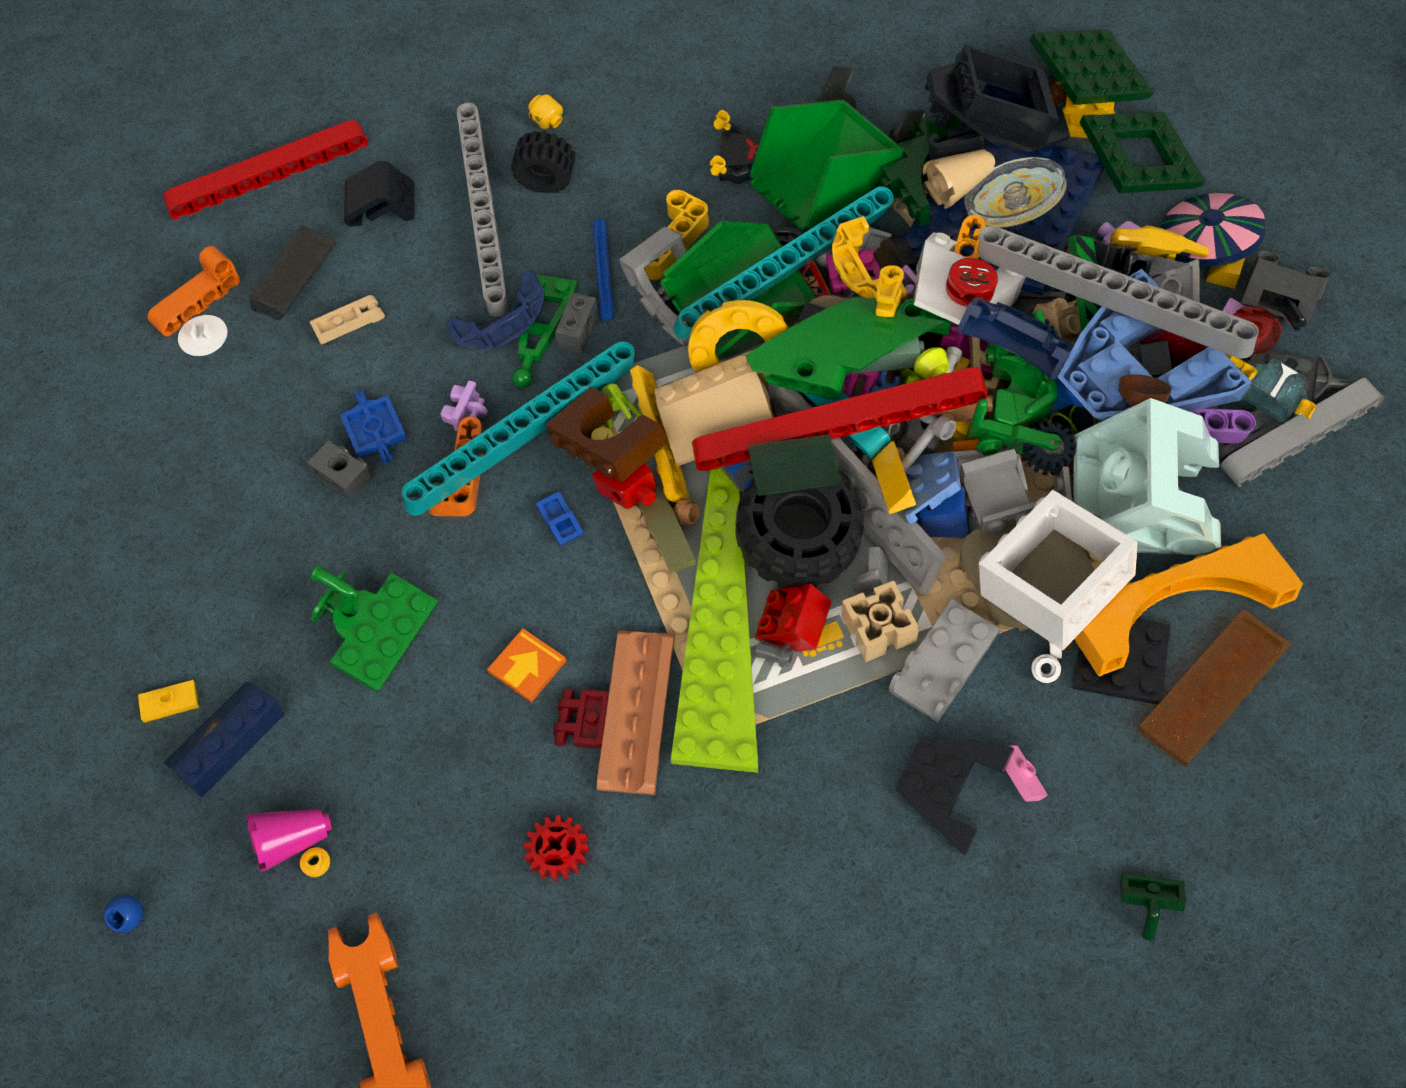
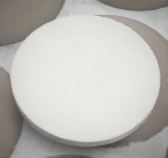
(202, 335)

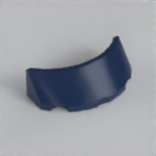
(508, 326)
(1016, 333)

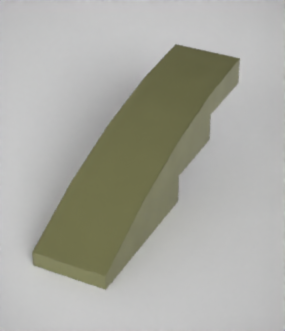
(667, 533)

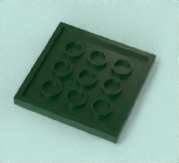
(1091, 66)

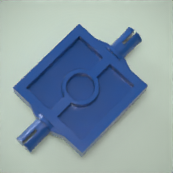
(373, 426)

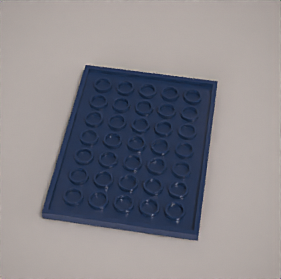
(1051, 229)

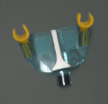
(1278, 389)

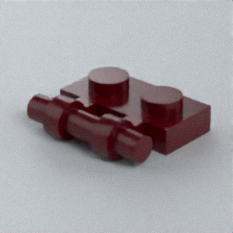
(590, 718)

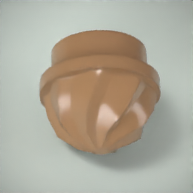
(686, 512)

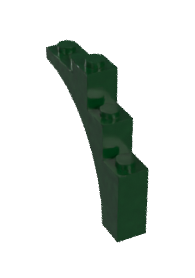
(906, 175)

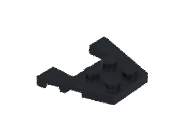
(937, 777)

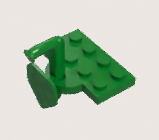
(372, 625)

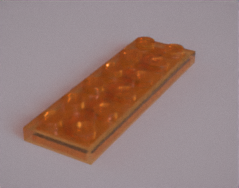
(1214, 687)

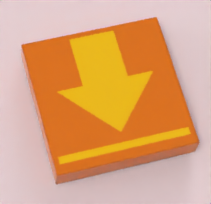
(527, 665)

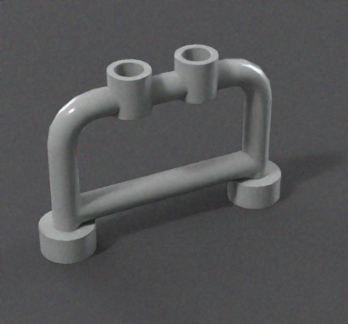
(941, 427)

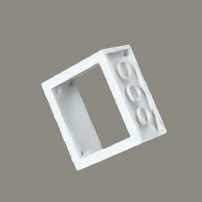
(1032, 607)

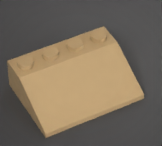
(710, 403)

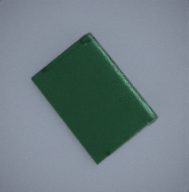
(794, 465)

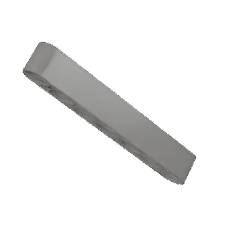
(1298, 432)

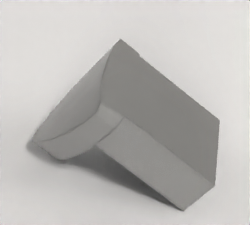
(877, 571)

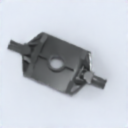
(1317, 373)

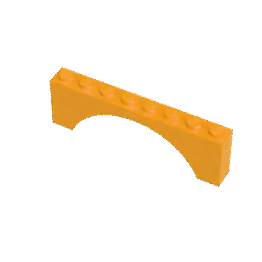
(1246, 568)

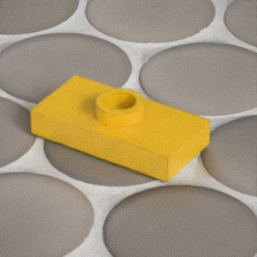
(168, 701)

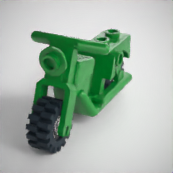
(1019, 406)

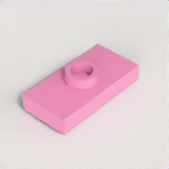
(1024, 777)

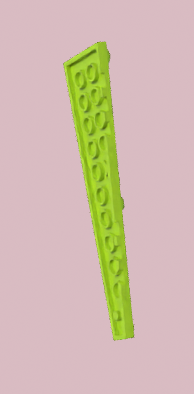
(716, 689)

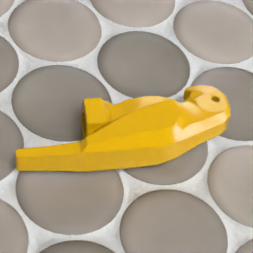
(1156, 242)

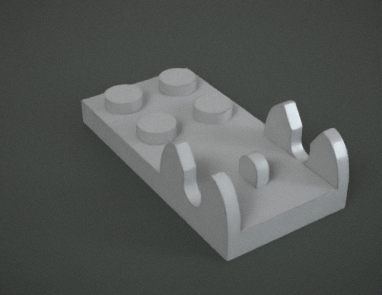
(944, 660)

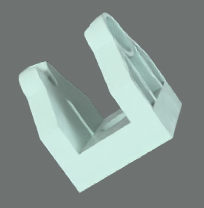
(1157, 447)

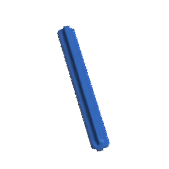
(603, 270)

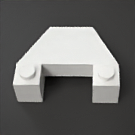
(933, 272)

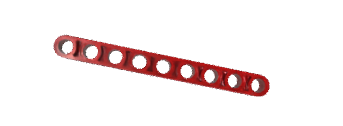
(264, 168)

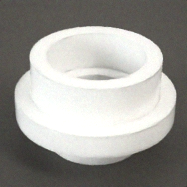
(1054, 672)

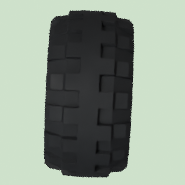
(800, 560)

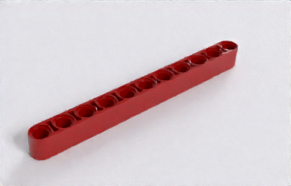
(844, 416)

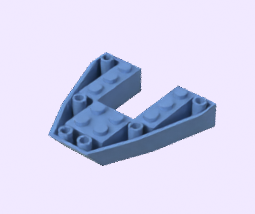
(1103, 358)

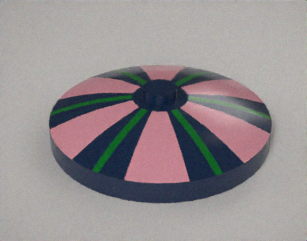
(1222, 222)

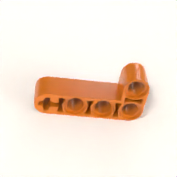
(196, 294)
(451, 506)

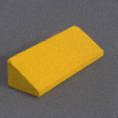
(893, 479)

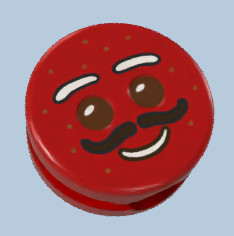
(971, 279)

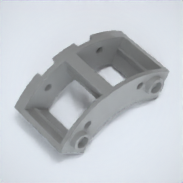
(633, 267)

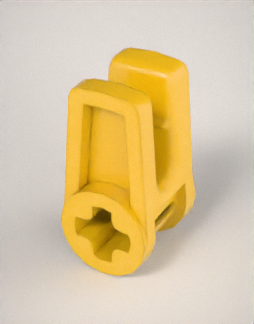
(889, 290)

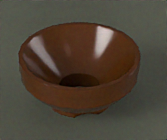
(1139, 388)

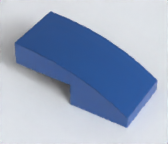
(559, 518)

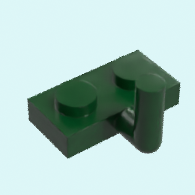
(1154, 894)

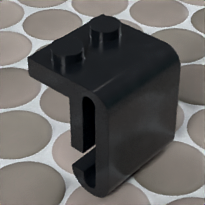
(959, 140)
(376, 192)

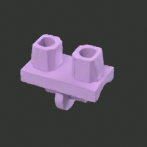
(468, 405)

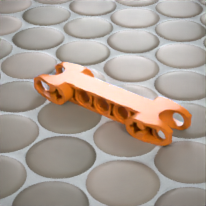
(364, 970)

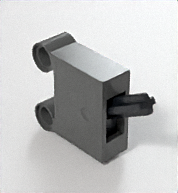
(1285, 290)

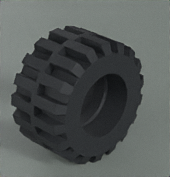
(543, 162)

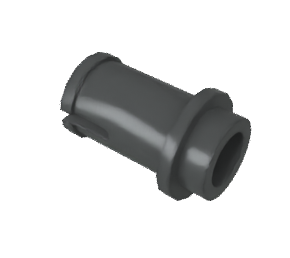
(774, 653)

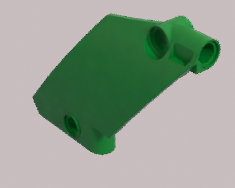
(839, 342)

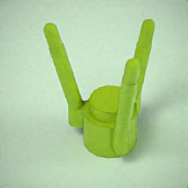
(618, 402)

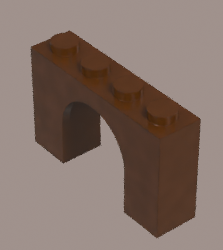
(613, 456)

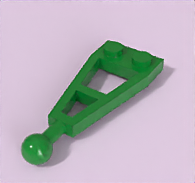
(557, 291)

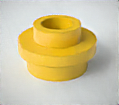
(318, 869)

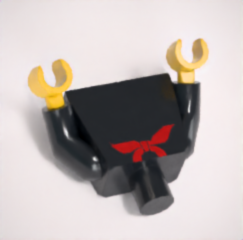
(736, 151)

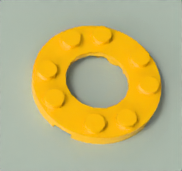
(729, 317)

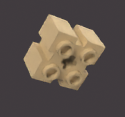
(879, 621)

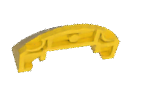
(847, 262)

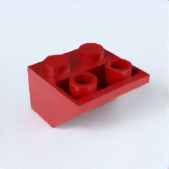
(794, 617)

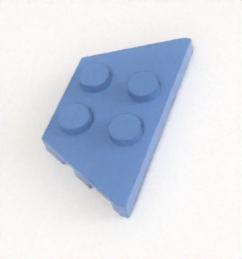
(932, 480)

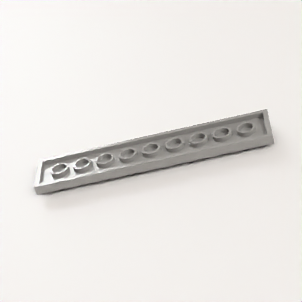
(903, 543)

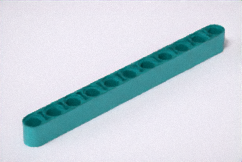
(791, 252)
(508, 430)

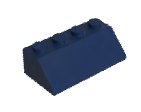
(224, 738)

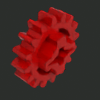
(548, 855)

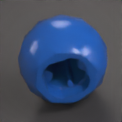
(123, 913)

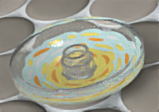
(1017, 192)

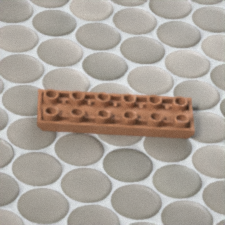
(635, 713)

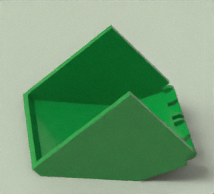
(819, 159)
(720, 257)

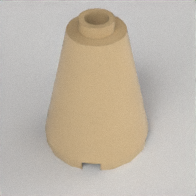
(956, 175)

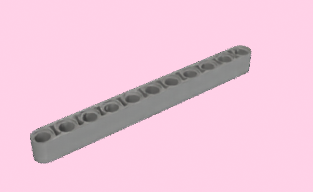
(482, 210)
(1118, 292)

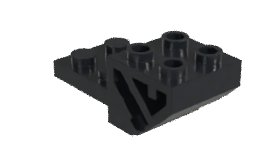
(1130, 260)

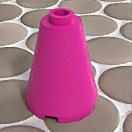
(285, 833)

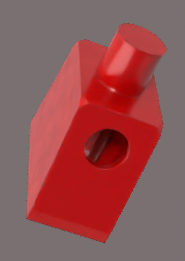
(634, 489)

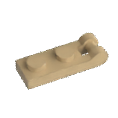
(347, 319)

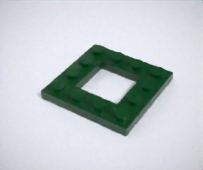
(1179, 170)

